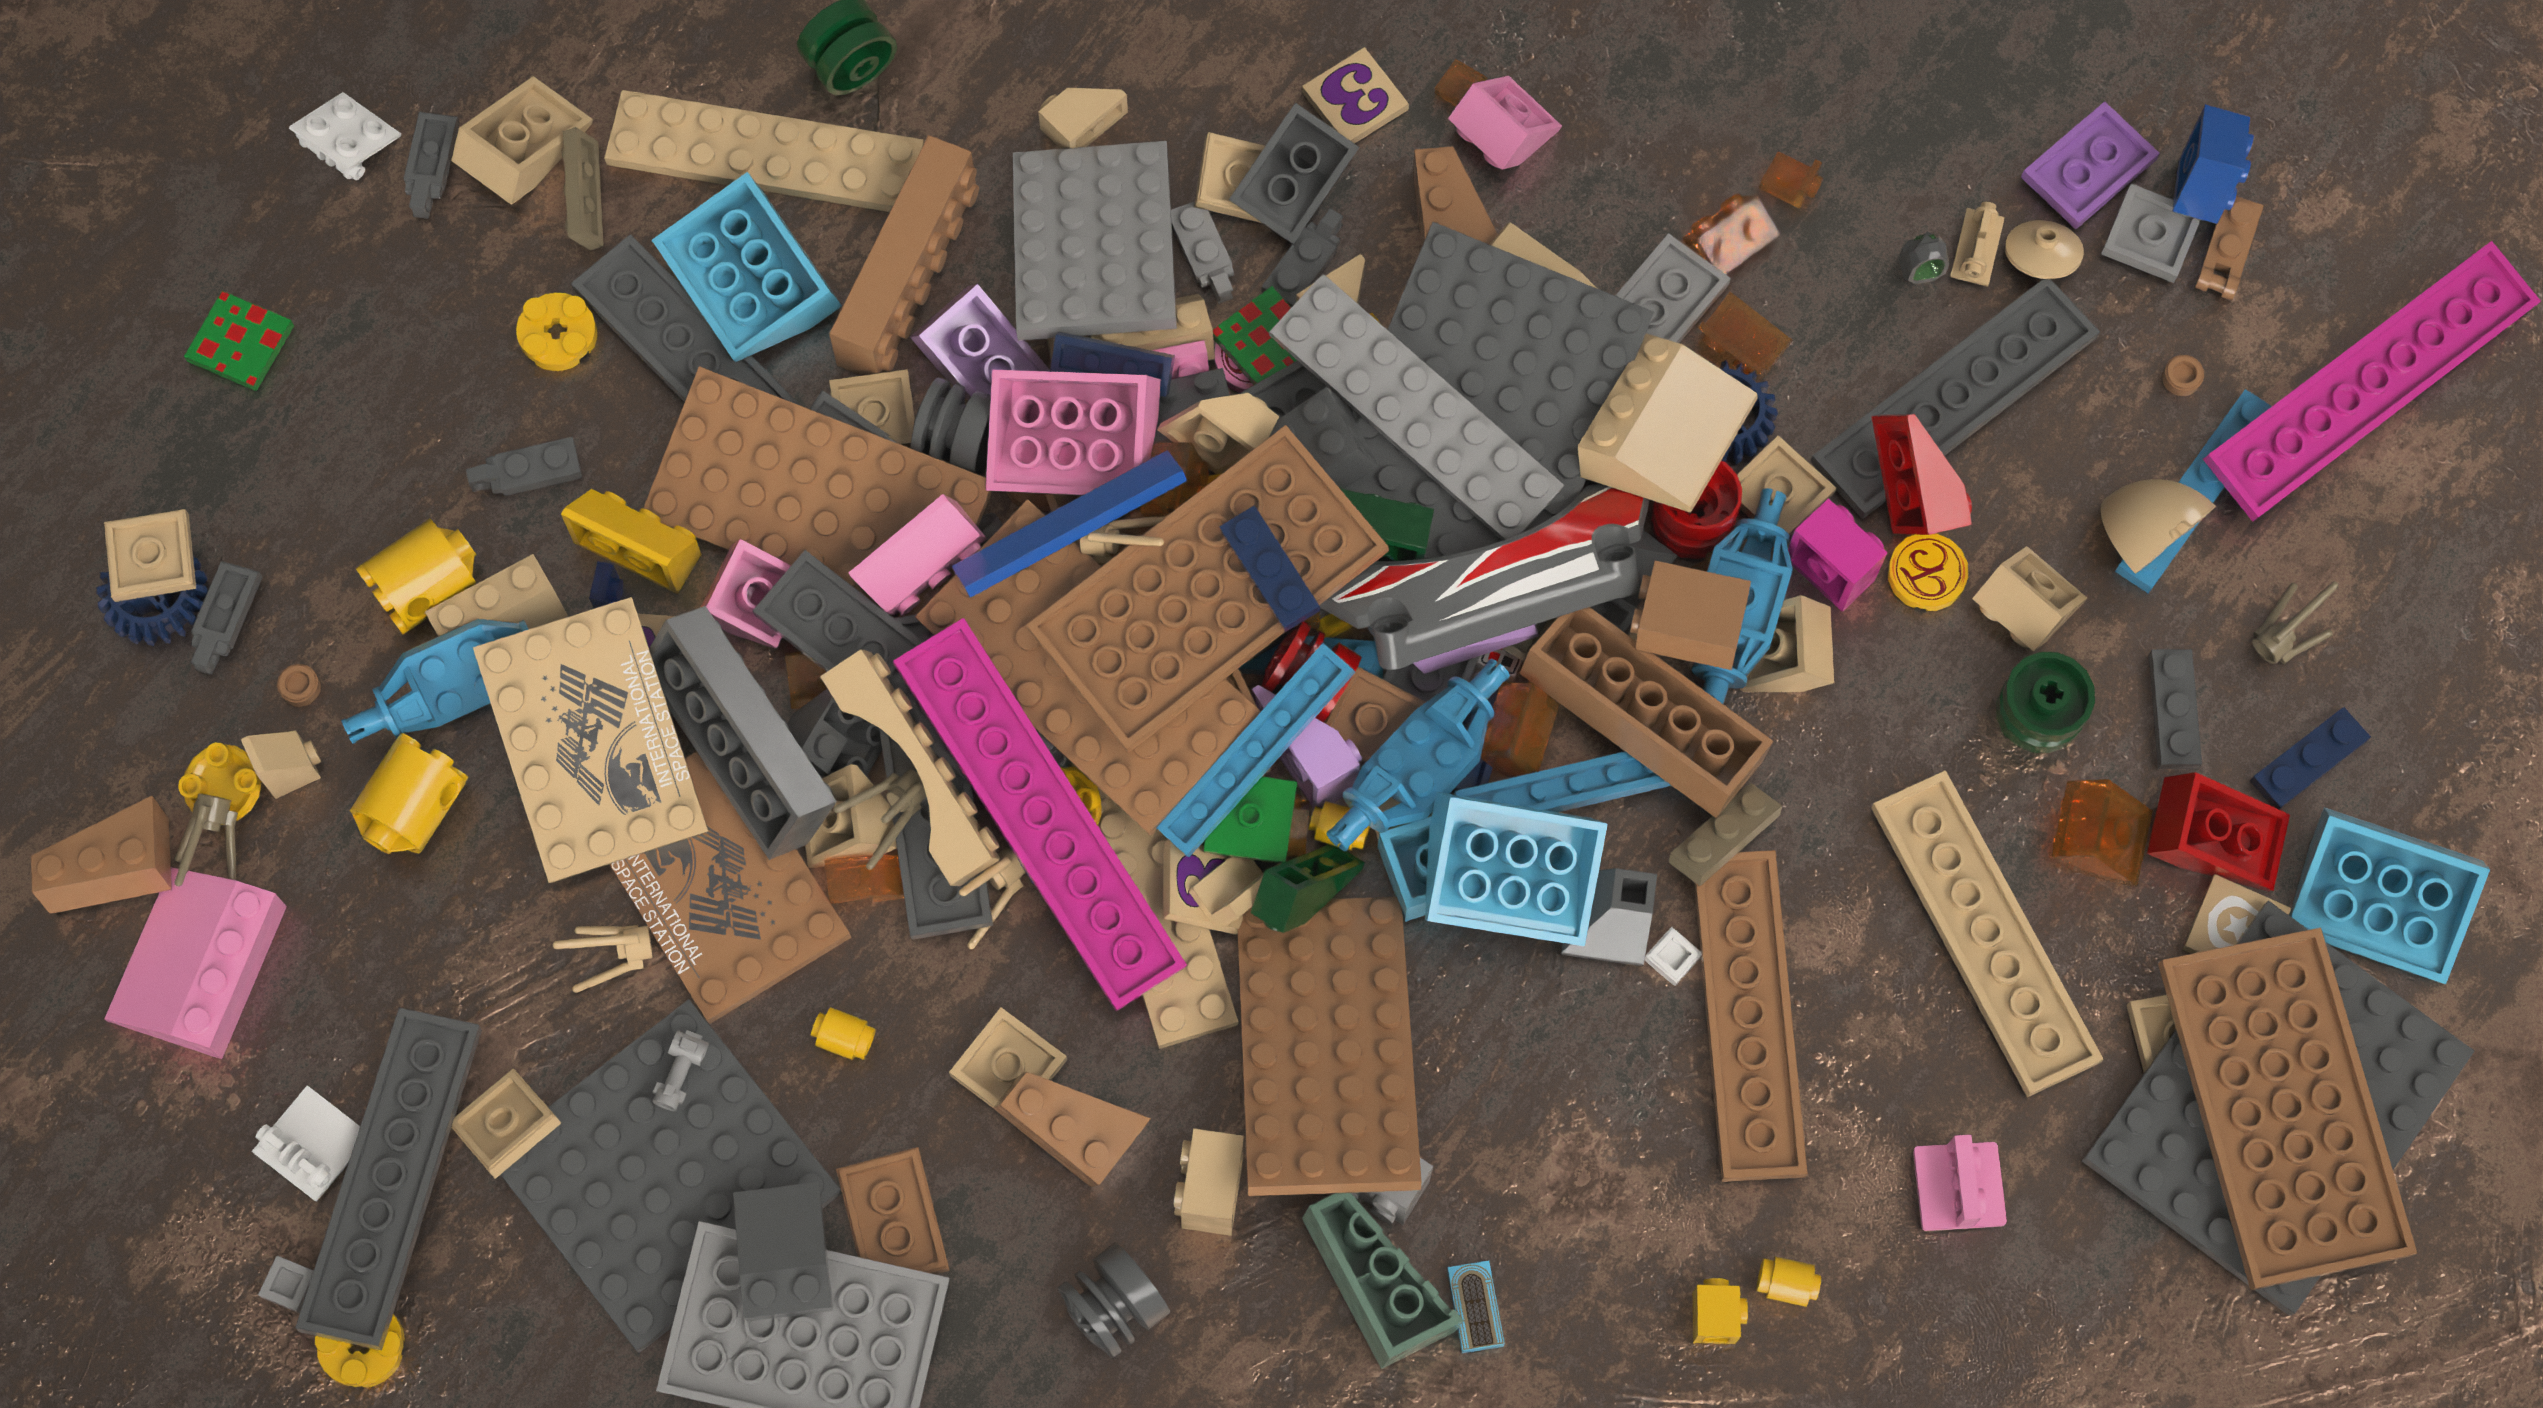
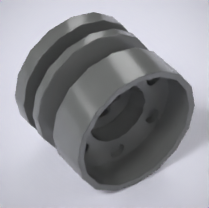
(949, 424)
(1113, 1300)

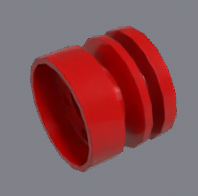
(1695, 535)
(1295, 652)

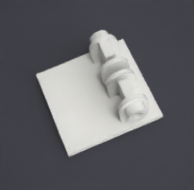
(344, 134)
(308, 1143)

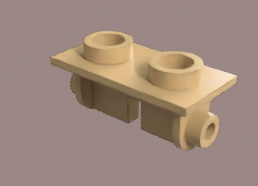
(1978, 244)

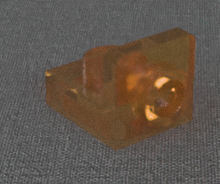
(1791, 179)

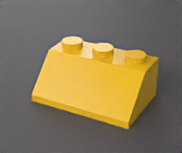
(632, 538)

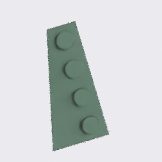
(1381, 1287)

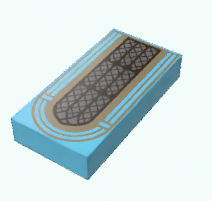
(1477, 1305)

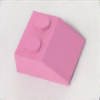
(1503, 121)
(739, 587)

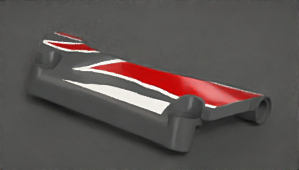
(1482, 593)

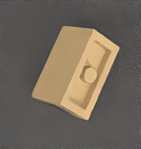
(1228, 890)

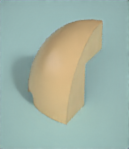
(2150, 517)

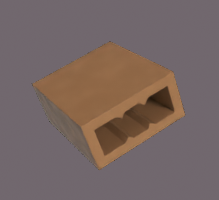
(1690, 614)

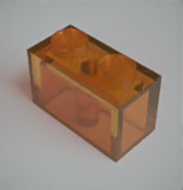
(1519, 729)

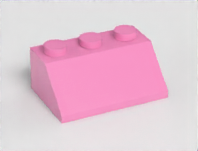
(918, 556)

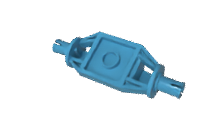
(1766, 592)
(442, 682)
(1421, 758)

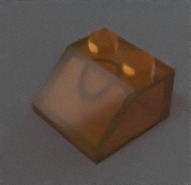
(2102, 831)

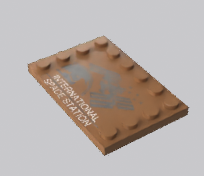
(726, 909)

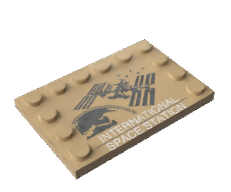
(590, 740)

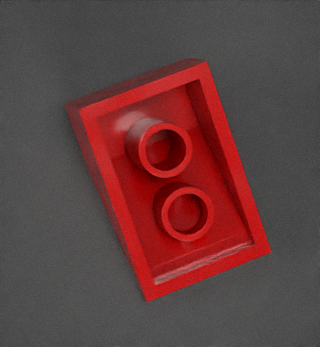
(1918, 480)
(2218, 831)

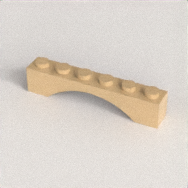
(956, 837)

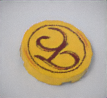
(1928, 572)

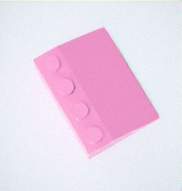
(1068, 429)
(197, 962)

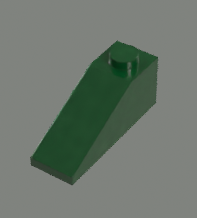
(1302, 886)

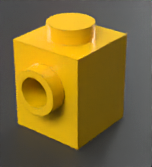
(1718, 1312)

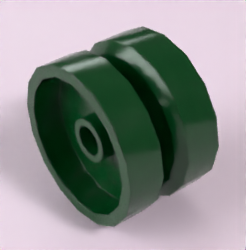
(846, 46)
(2045, 702)

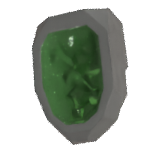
(1924, 259)

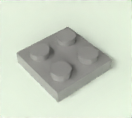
(2150, 234)

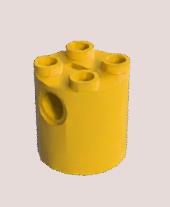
(419, 572)
(407, 797)

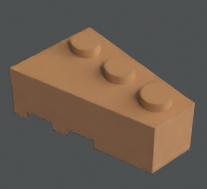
(1448, 196)
(106, 861)
(1070, 1125)

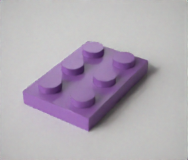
(2090, 165)

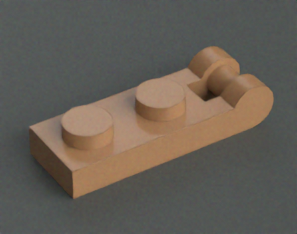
(2229, 248)

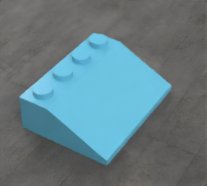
(746, 270)
(1512, 868)
(2388, 895)

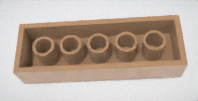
(904, 259)
(1646, 708)

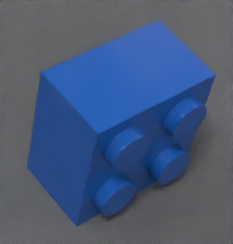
(2213, 164)

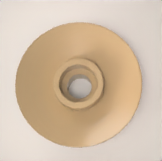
(2044, 249)

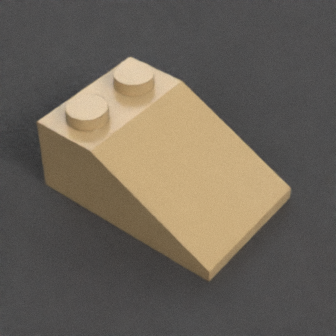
(517, 139)

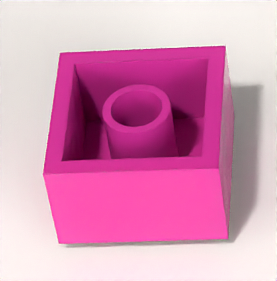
(1836, 554)

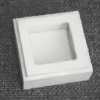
(1673, 956)

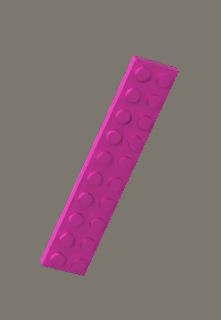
(2371, 381)
(1039, 814)

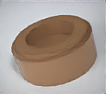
(2183, 375)
(299, 685)

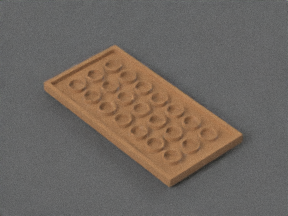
(796, 479)
(1185, 615)
(1155, 773)
(1328, 1053)
(2286, 1109)

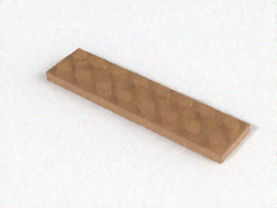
(1750, 1021)

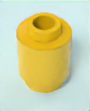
(1326, 818)
(843, 1034)
(1788, 1281)

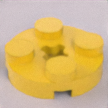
(553, 309)
(361, 1369)

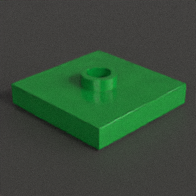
(1258, 824)

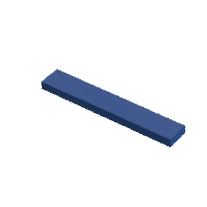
(1069, 523)

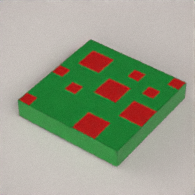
(1247, 337)
(239, 341)

